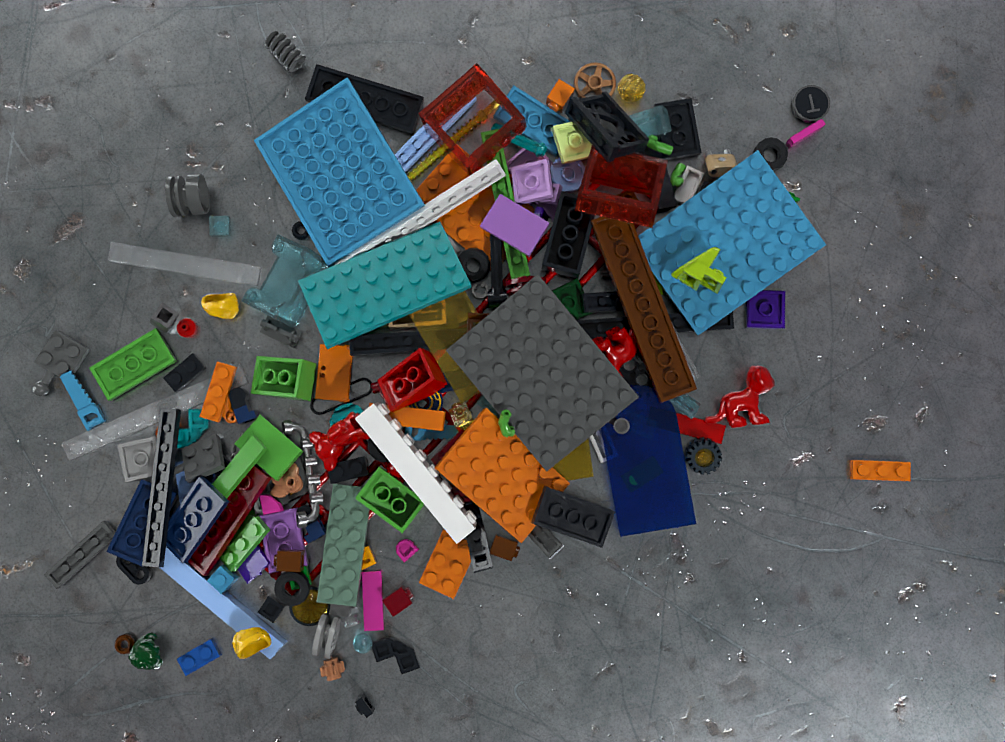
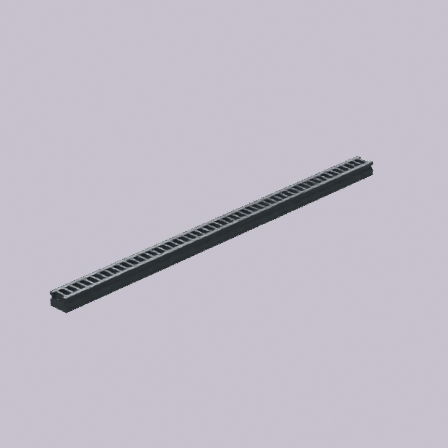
(413, 340)

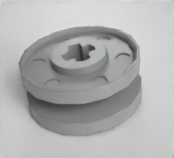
(326, 636)

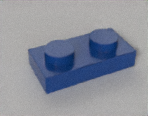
(199, 656)

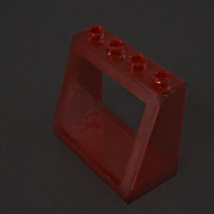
(453, 100)
(630, 173)

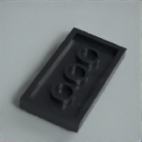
(573, 517)

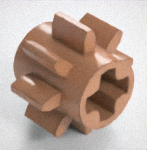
(332, 669)

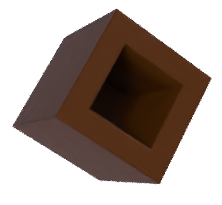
(504, 547)
(289, 560)

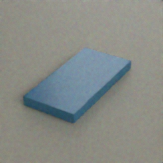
(538, 118)

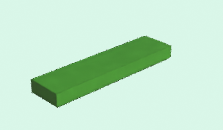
(239, 466)

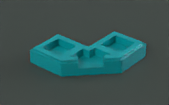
(196, 429)

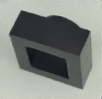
(271, 609)
(364, 706)

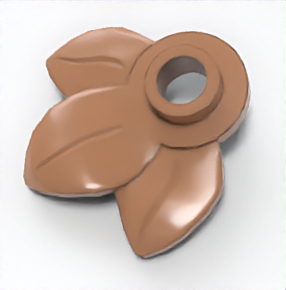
(284, 486)

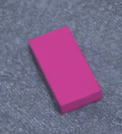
(805, 133)

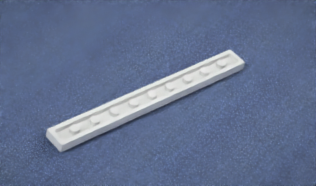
(436, 207)

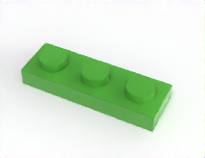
(244, 543)

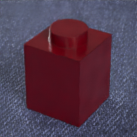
(398, 600)

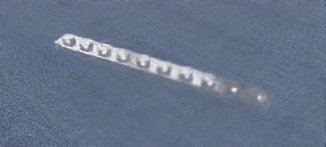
(142, 418)

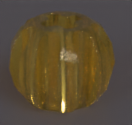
(631, 88)

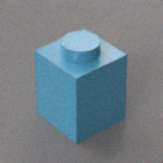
(223, 579)

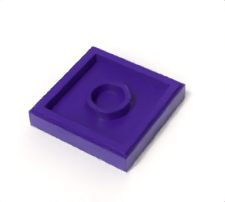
(766, 310)

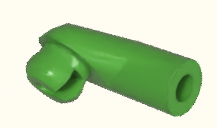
(654, 144)
(675, 178)
(506, 430)

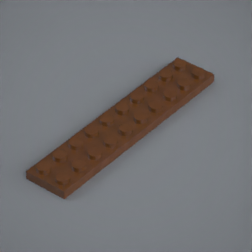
(644, 308)

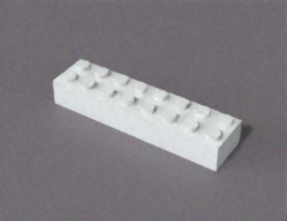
(417, 472)

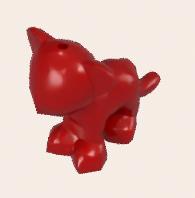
(620, 353)
(758, 382)
(330, 445)

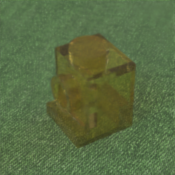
(461, 415)

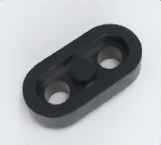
(132, 571)

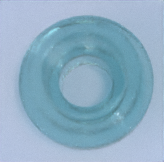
(359, 647)

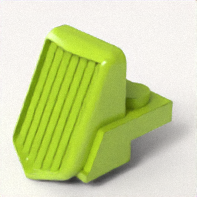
(699, 272)

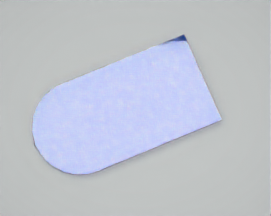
(648, 467)

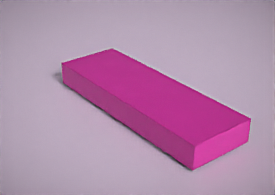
(372, 600)

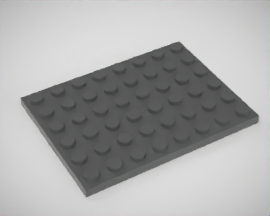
(543, 371)

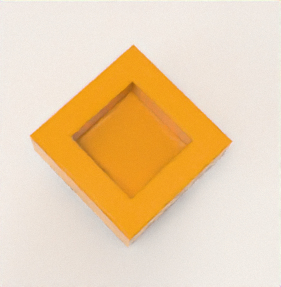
(368, 559)

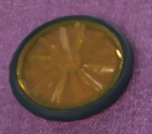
(309, 611)

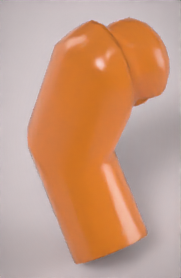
(228, 413)

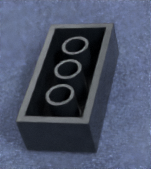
(567, 238)

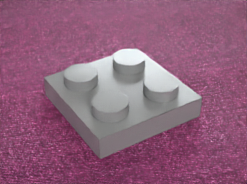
(137, 458)

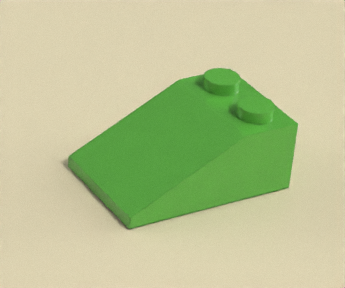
(283, 378)
(390, 499)

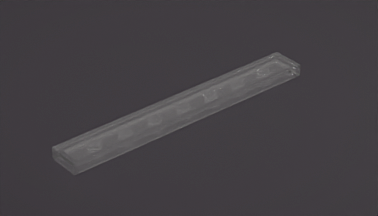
(184, 264)

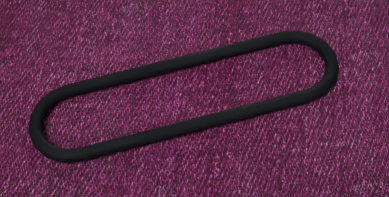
(354, 399)

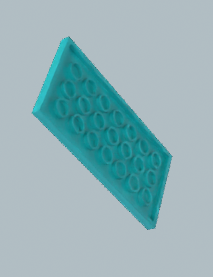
(384, 284)

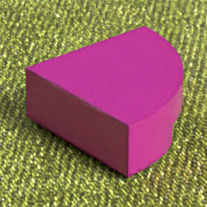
(270, 504)

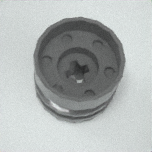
(187, 195)

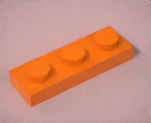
(218, 392)
(880, 470)

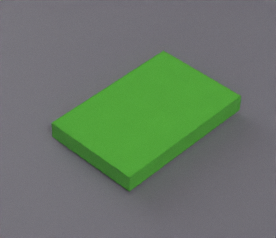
(280, 451)

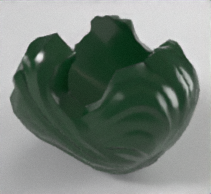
(145, 653)

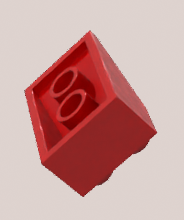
(412, 380)

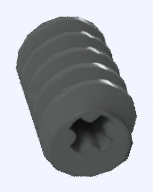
(284, 51)

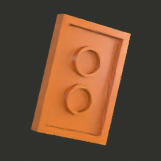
(447, 565)

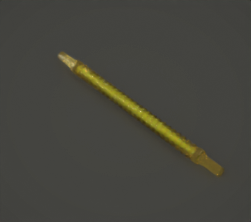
(481, 115)

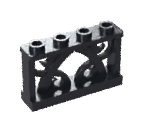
(587, 119)

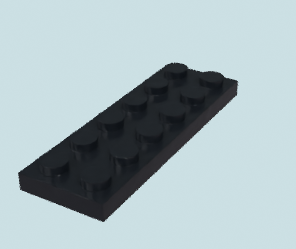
(385, 103)

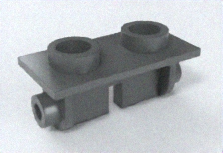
(280, 331)

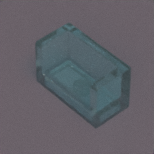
(653, 121)

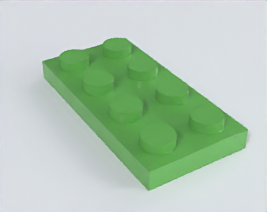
(133, 364)

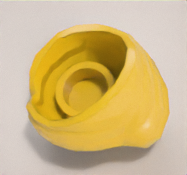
(221, 305)
(250, 641)

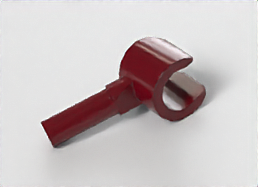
(376, 389)

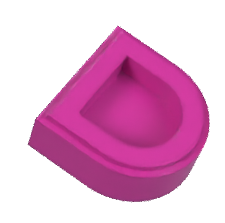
(405, 549)

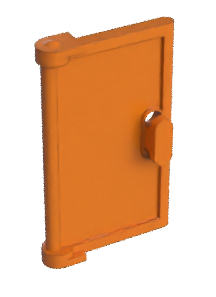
(335, 375)

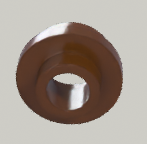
(120, 648)

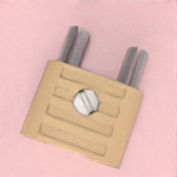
(719, 163)

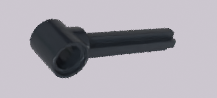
(496, 294)

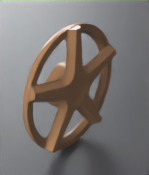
(595, 81)

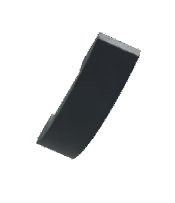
(477, 542)

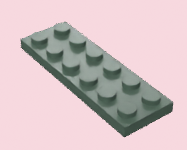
(343, 547)

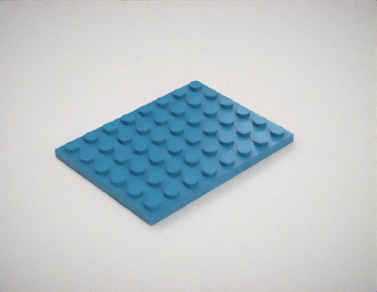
(339, 172)
(753, 226)

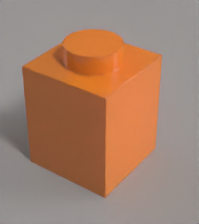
(560, 96)

